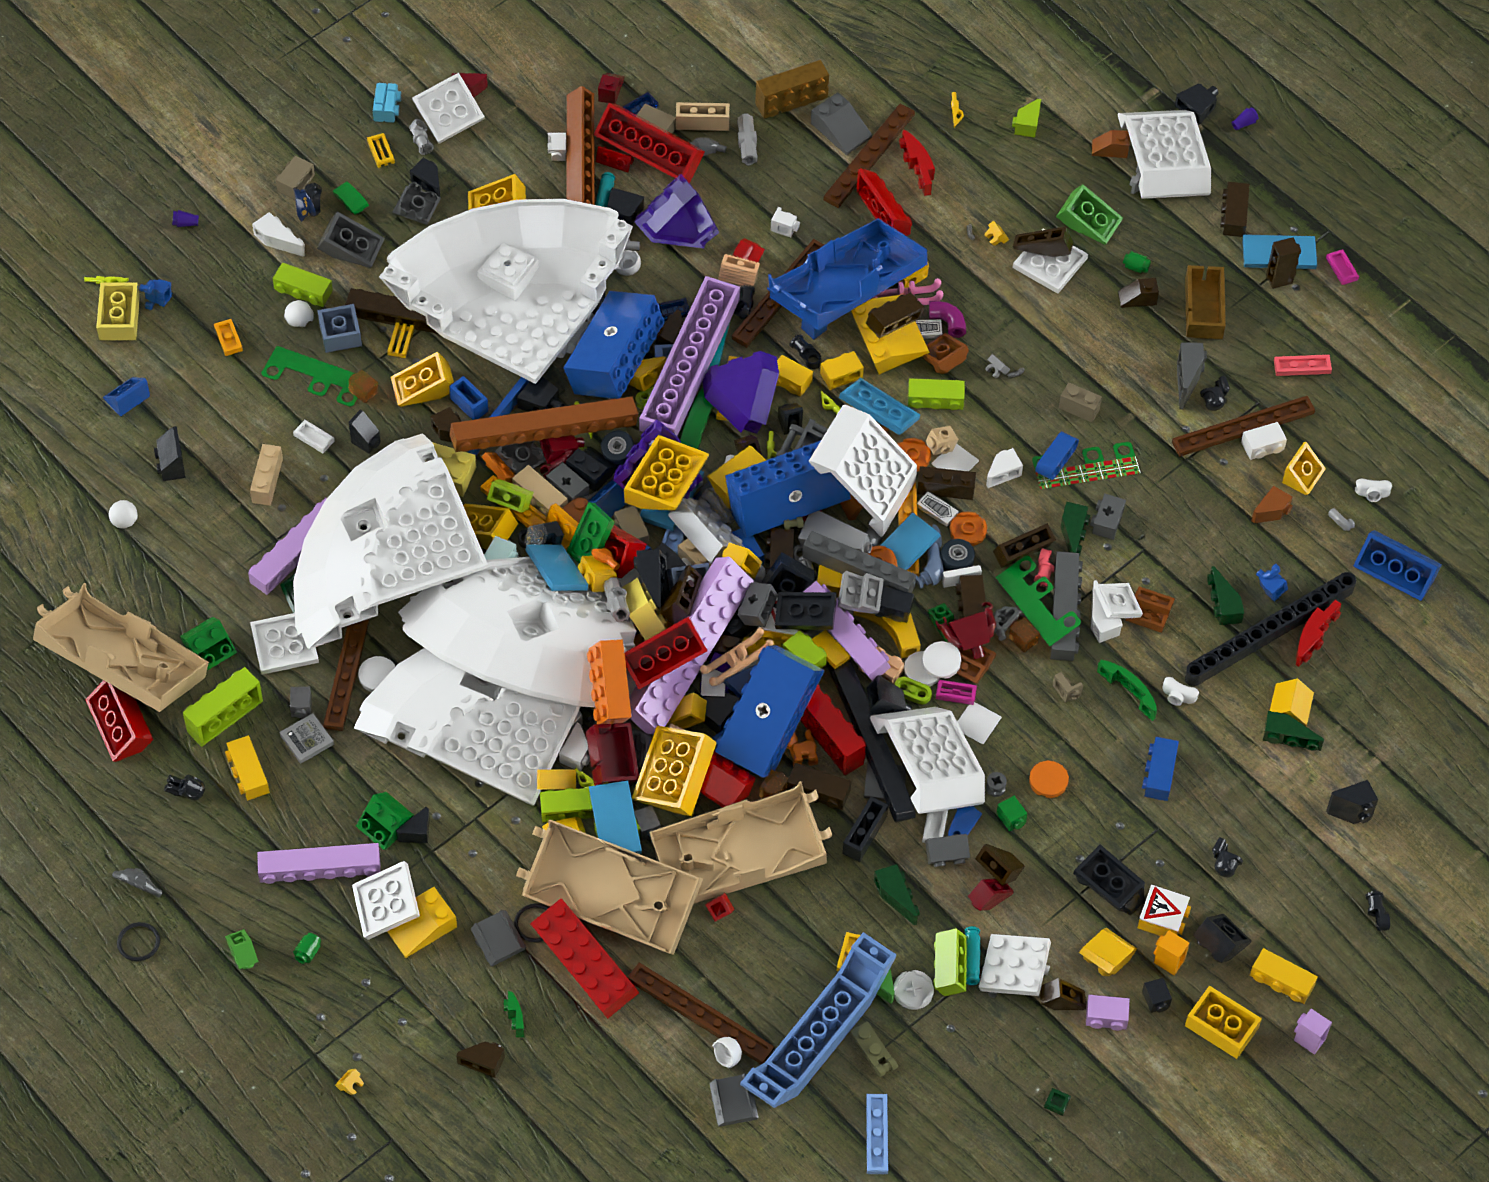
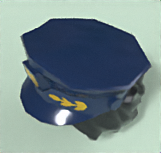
(308, 200)

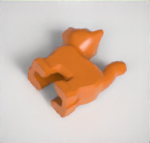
(804, 749)

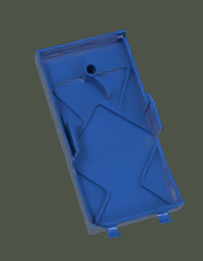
(847, 273)

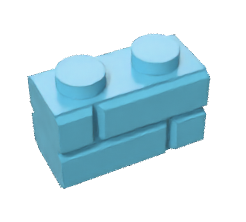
(385, 102)

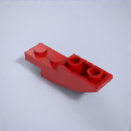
(919, 160)
(1314, 630)

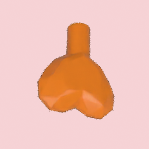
(605, 556)

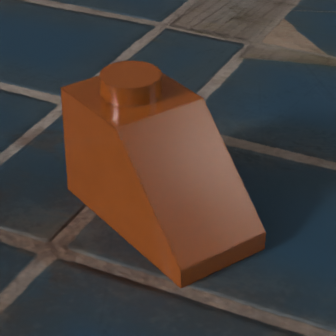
(1111, 144)
(1273, 506)

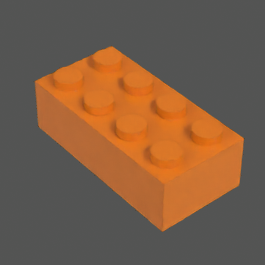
(609, 682)

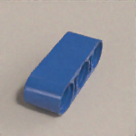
(1056, 455)

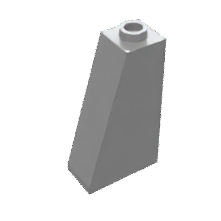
(836, 530)

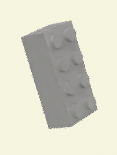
(703, 528)

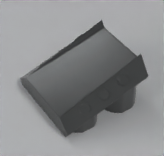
(416, 203)
(520, 455)
(498, 938)
(732, 1101)

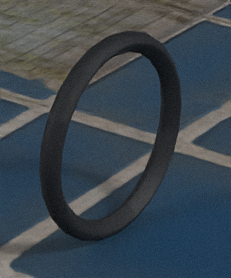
(518, 916)
(136, 925)

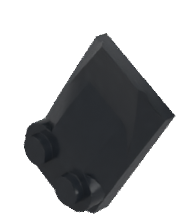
(1111, 880)

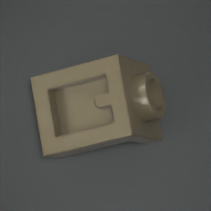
(1065, 688)

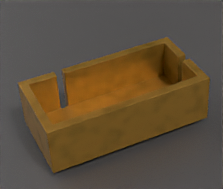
(792, 89)
(1205, 302)

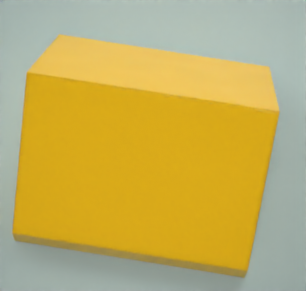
(1303, 470)
(1292, 699)

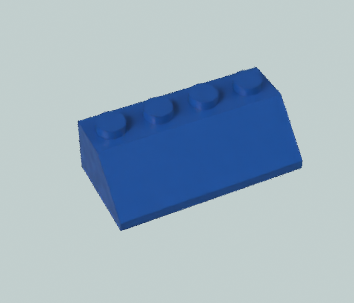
(1397, 565)

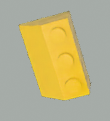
(742, 460)

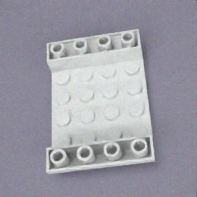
(1168, 153)
(866, 464)
(935, 758)

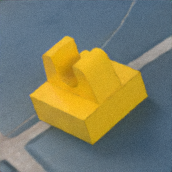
(996, 231)
(347, 1081)

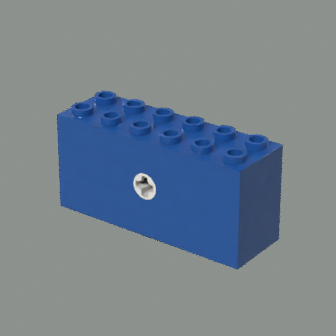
(614, 344)
(781, 491)
(768, 710)

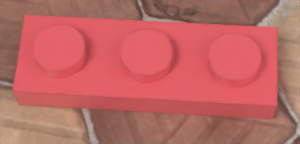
(1302, 365)

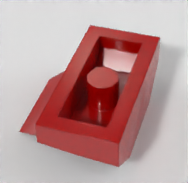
(748, 250)

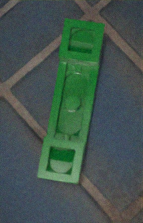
(696, 421)
(1113, 672)

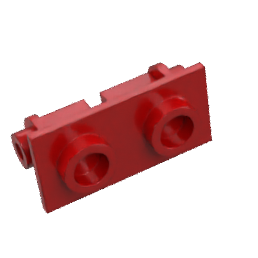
(614, 159)

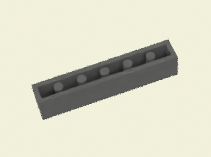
(845, 558)
(1066, 600)

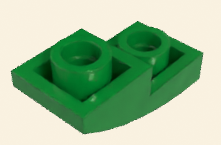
(351, 198)
(937, 613)
(514, 1013)

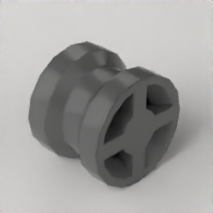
(998, 788)

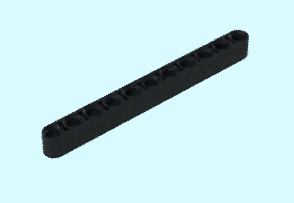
(1266, 635)
(876, 747)

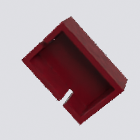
(612, 753)

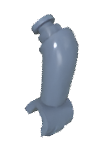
(934, 569)

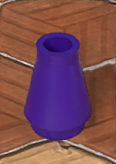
(1245, 119)
(184, 219)

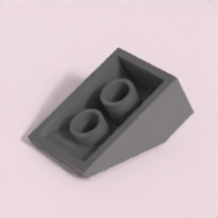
(840, 123)
(350, 241)
(1189, 368)

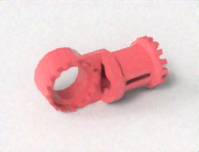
(1045, 568)

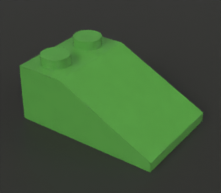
(1089, 215)

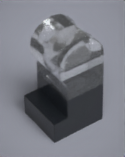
(544, 534)

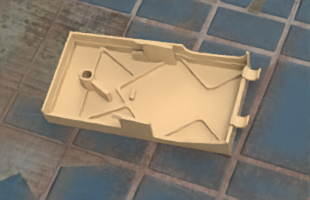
(745, 843)

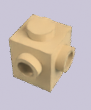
(942, 440)

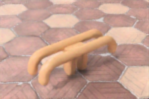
(736, 658)

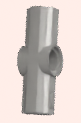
(747, 139)
(616, 599)

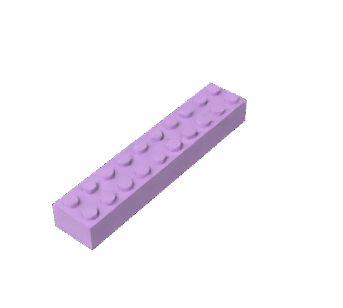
(691, 355)
(712, 610)

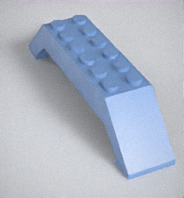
(823, 1024)

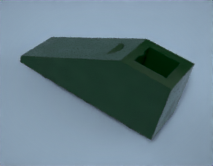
(1072, 525)
(1227, 601)
(1288, 731)
(892, 889)

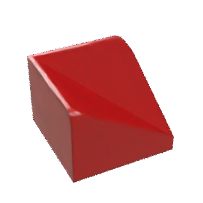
(719, 907)

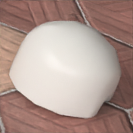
(629, 263)
(298, 313)
(123, 514)
(727, 1051)

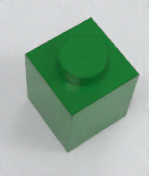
(1012, 813)

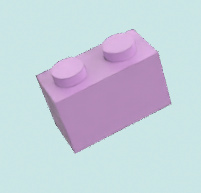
(1107, 1012)
(1312, 1030)

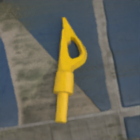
(955, 109)

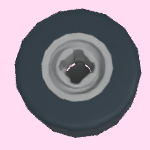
(611, 440)
(957, 554)

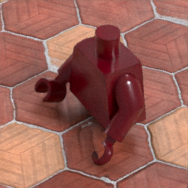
(559, 450)
(970, 631)

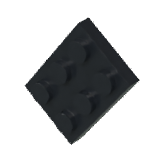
(805, 610)

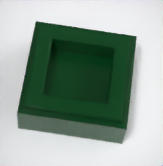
(1057, 1101)

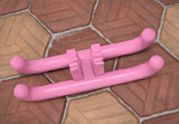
(915, 290)

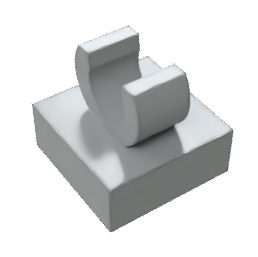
(998, 365)

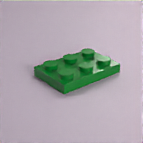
(591, 532)

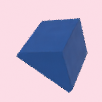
(128, 395)

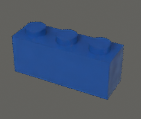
(1160, 768)

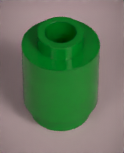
(1136, 262)
(307, 948)

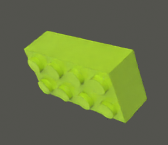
(222, 706)

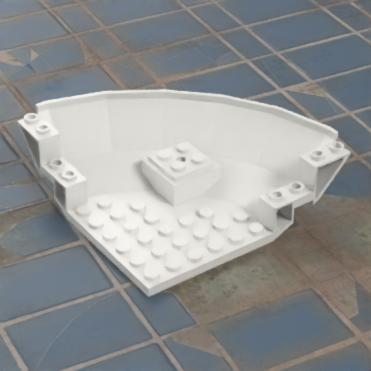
(517, 311)
(411, 540)
(517, 630)
(468, 723)

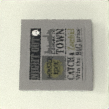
(306, 738)

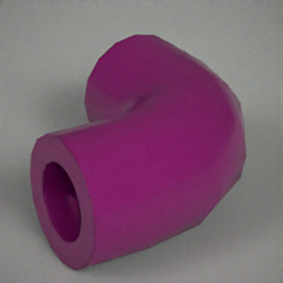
(951, 315)

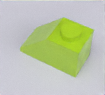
(1027, 119)

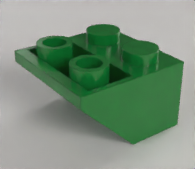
(209, 642)
(383, 818)

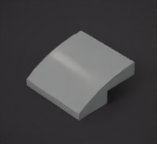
(860, 592)

